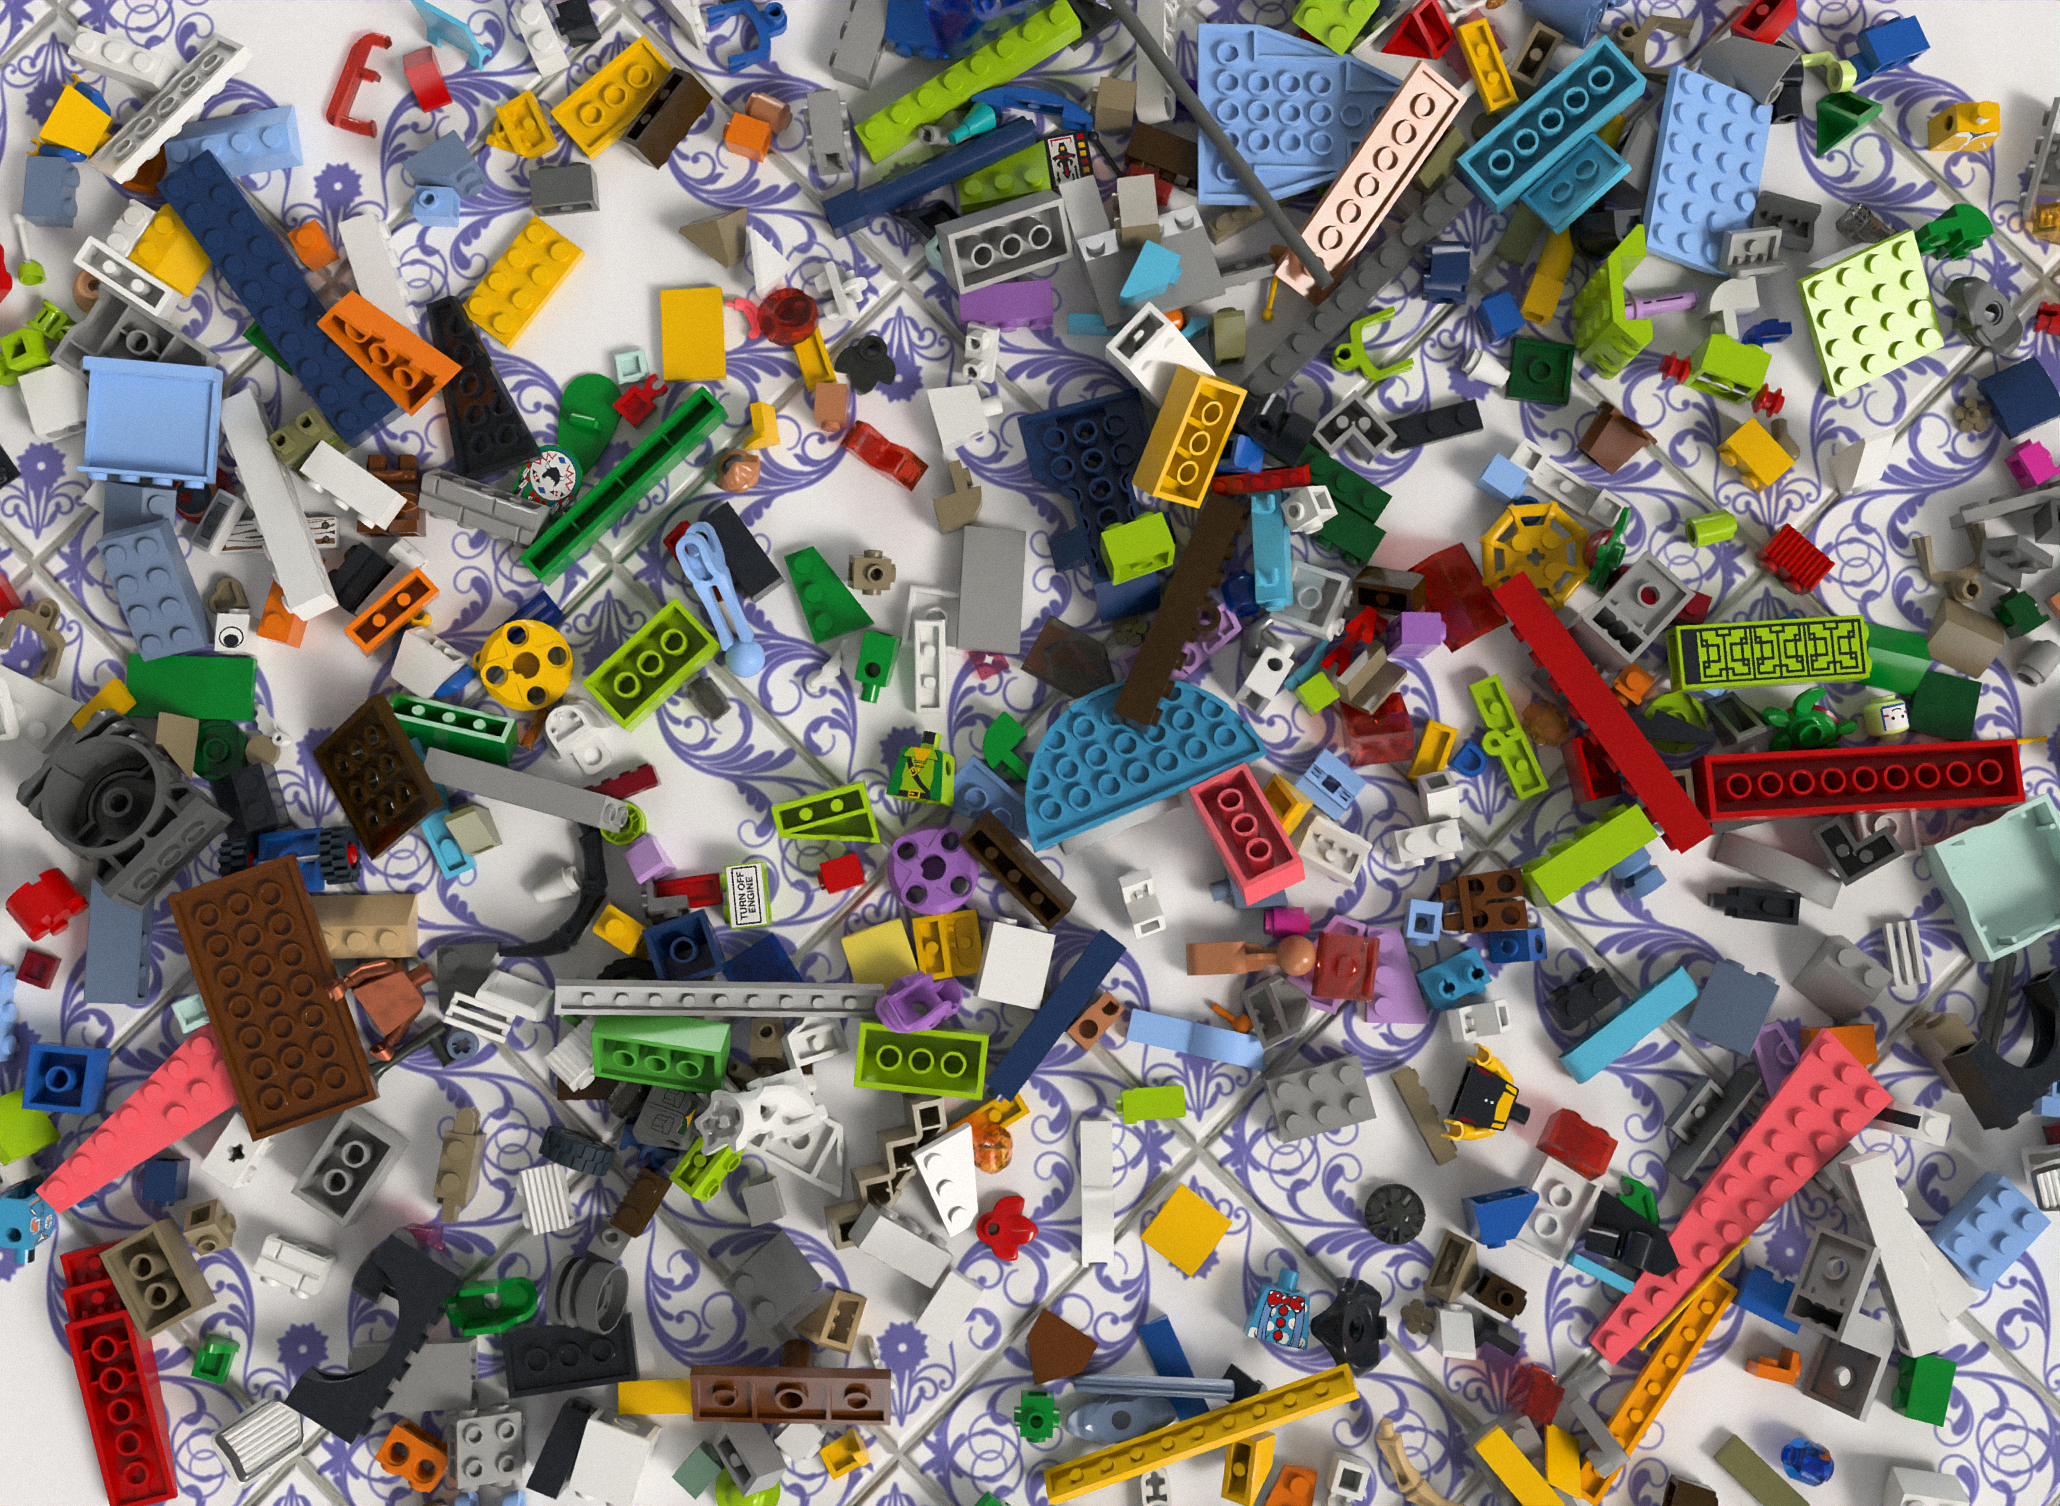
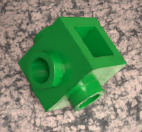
(1033, 1404)

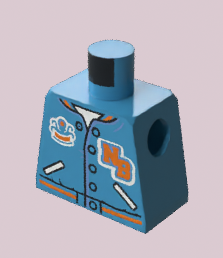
(24, 1221)

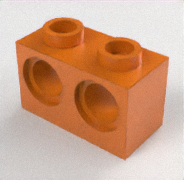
(419, 1446)

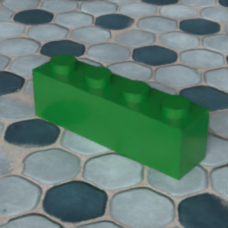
(456, 728)

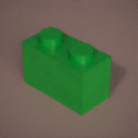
(1923, 1388)

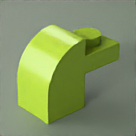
(20, 353)

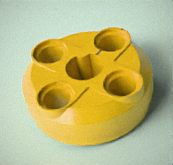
(526, 665)

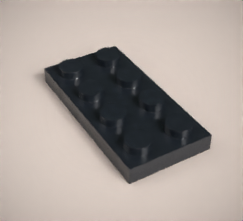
(568, 1358)

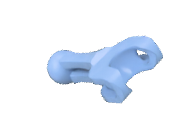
(705, 568)

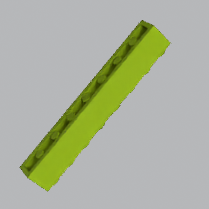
(981, 71)

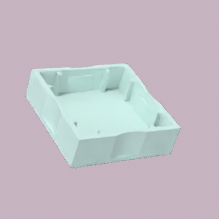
(2001, 877)

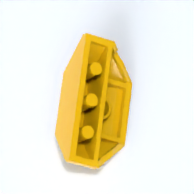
(171, 252)

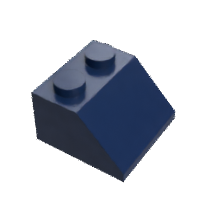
(685, 948)

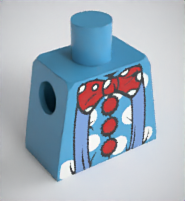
(1280, 1312)

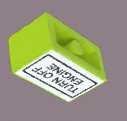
(746, 895)

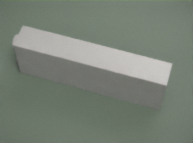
(526, 790)

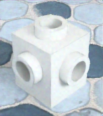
(1308, 508)

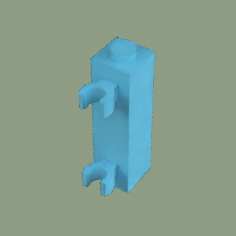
(1271, 551)

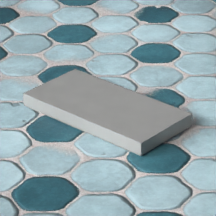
(991, 590)

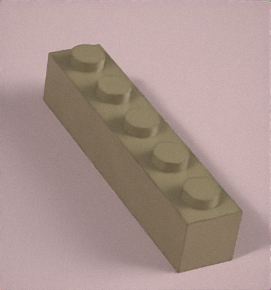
(1240, 219)
(1424, 1115)

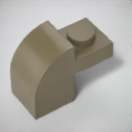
(960, 507)

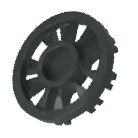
(1395, 1214)

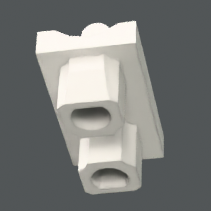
(845, 289)
(981, 352)

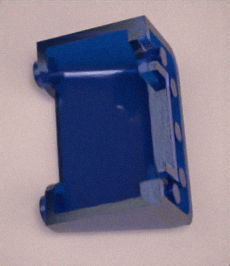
(968, 25)

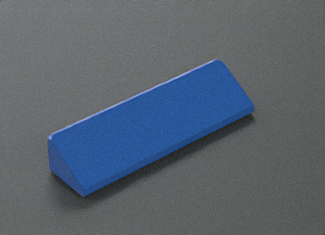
(1171, 1362)

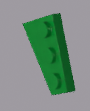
(824, 597)

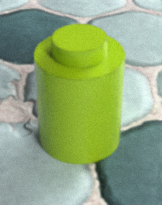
(1710, 528)

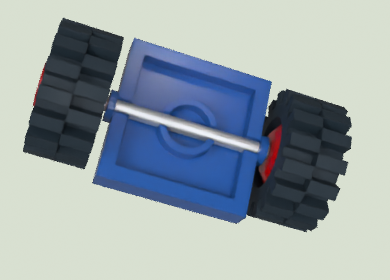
(320, 851)

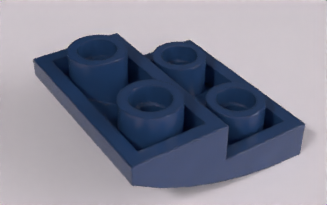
(2021, 397)

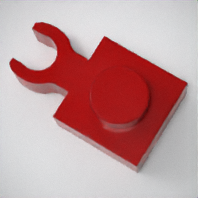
(638, 404)

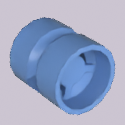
(1638, 874)

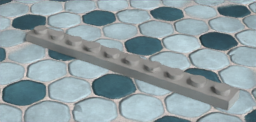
(716, 998)

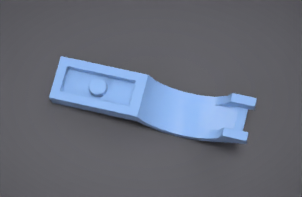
(1196, 1039)

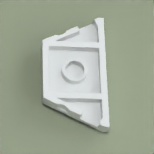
(813, 1156)

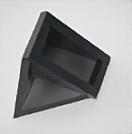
(921, 221)

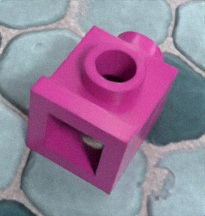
(2031, 464)

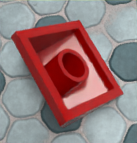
(1588, 771)

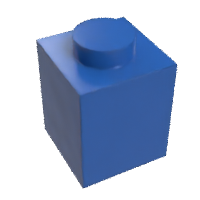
(1499, 316)

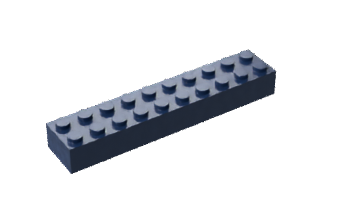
(276, 295)

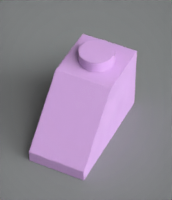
(648, 860)

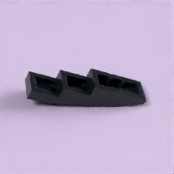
(1670, 729)

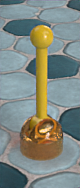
(1275, 253)

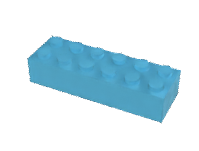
(1551, 124)

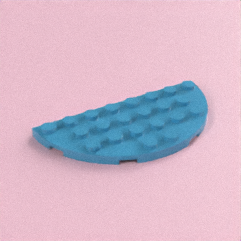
(1102, 770)

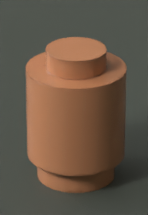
(769, 110)

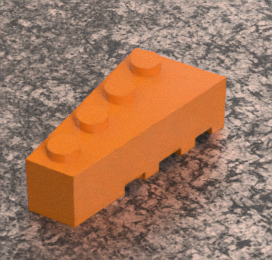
(388, 352)

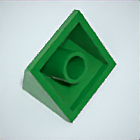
(1897, 659)

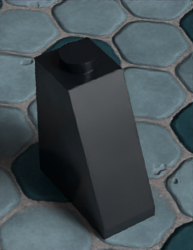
(561, 1449)

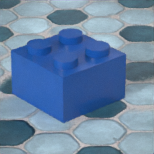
(66, 1078)

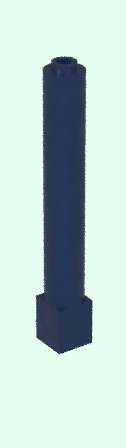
(855, 208)

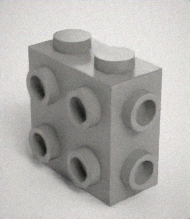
(485, 1447)

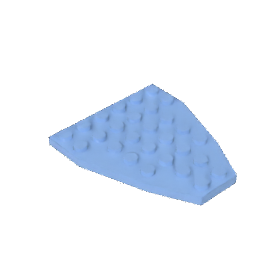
(1284, 107)

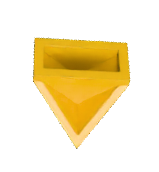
(1287, 802)

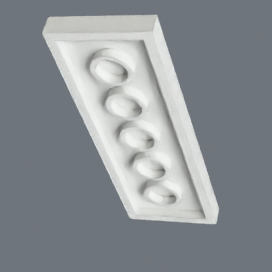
(170, 109)

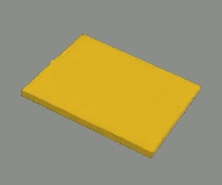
(1562, 1460)

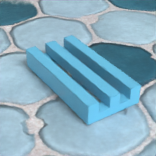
(1600, 1272)

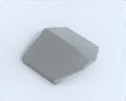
(1276, 1010)

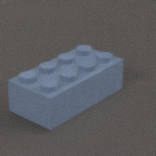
(155, 589)

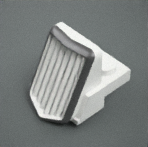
(2043, 1171)
(258, 1440)

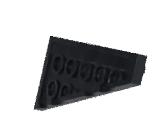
(480, 412)

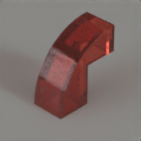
(884, 457)

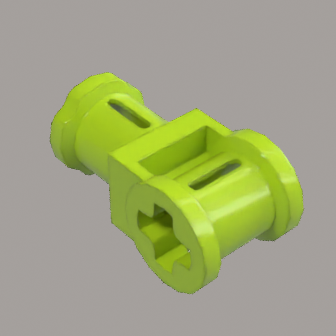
(51, 322)

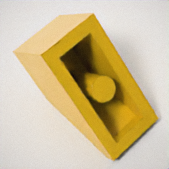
(1247, 1467)

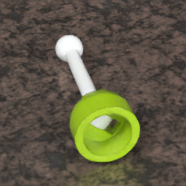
(29, 271)

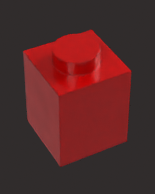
(841, 874)

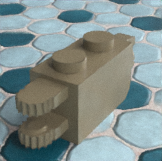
(459, 1164)

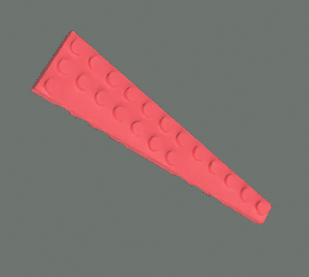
(1794, 1136)

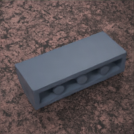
(117, 951)

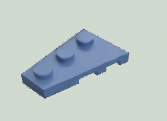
(982, 789)

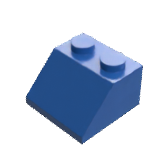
(1498, 1215)

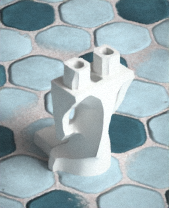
(739, 1113)

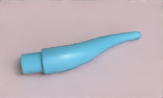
(1306, 671)

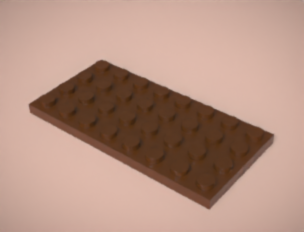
(267, 999)

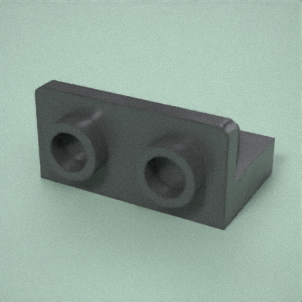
(2010, 556)

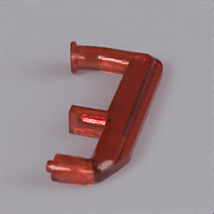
(350, 82)

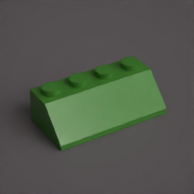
(662, 1051)

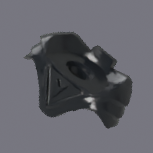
(1352, 1326)

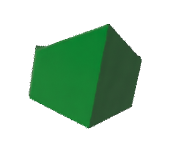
(1842, 117)

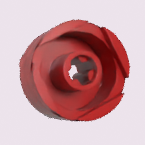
(46, 904)

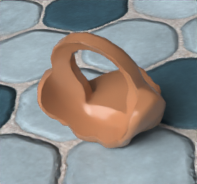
(740, 475)

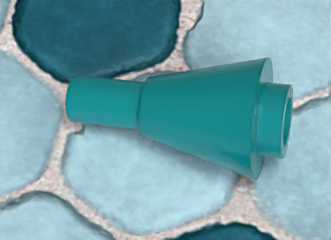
(978, 120)

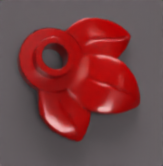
(1011, 1228)

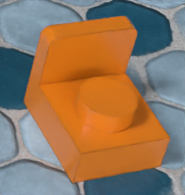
(1631, 685)
(1780, 1370)

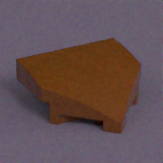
(1057, 1348)

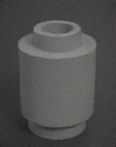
(2038, 662)

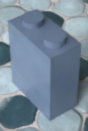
(1733, 1008)

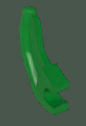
(1640, 1200)

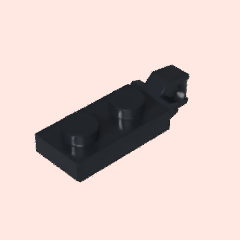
(1758, 905)

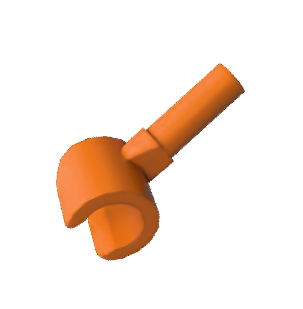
(1241, 1024)

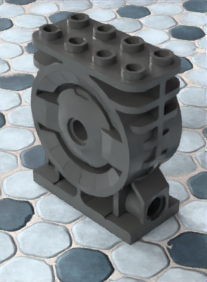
(81, 802)

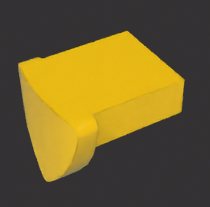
(764, 428)
(845, 1454)

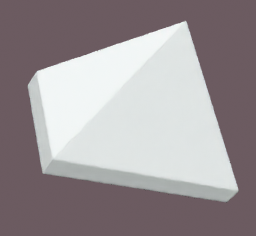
(767, 264)

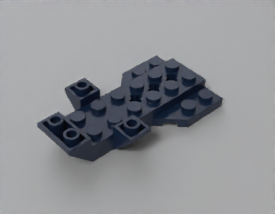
(1061, 462)

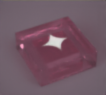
(988, 663)

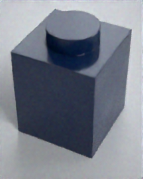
(165, 1180)

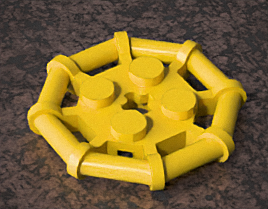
(1547, 543)

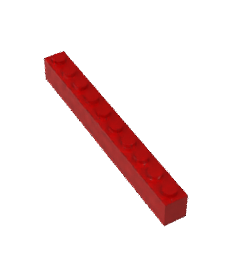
(1602, 712)

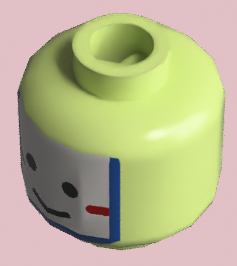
(1886, 717)

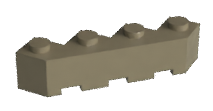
(884, 1180)

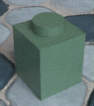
(699, 1469)

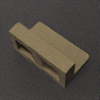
(1370, 679)

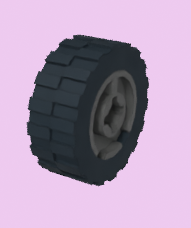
(576, 1151)

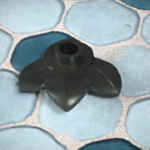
(866, 369)

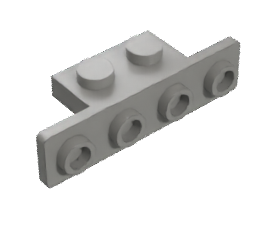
(2045, 174)

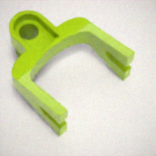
(1357, 353)

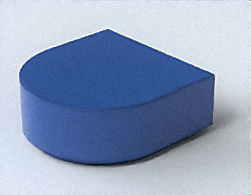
(1469, 760)

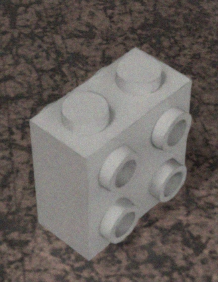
(828, 132)

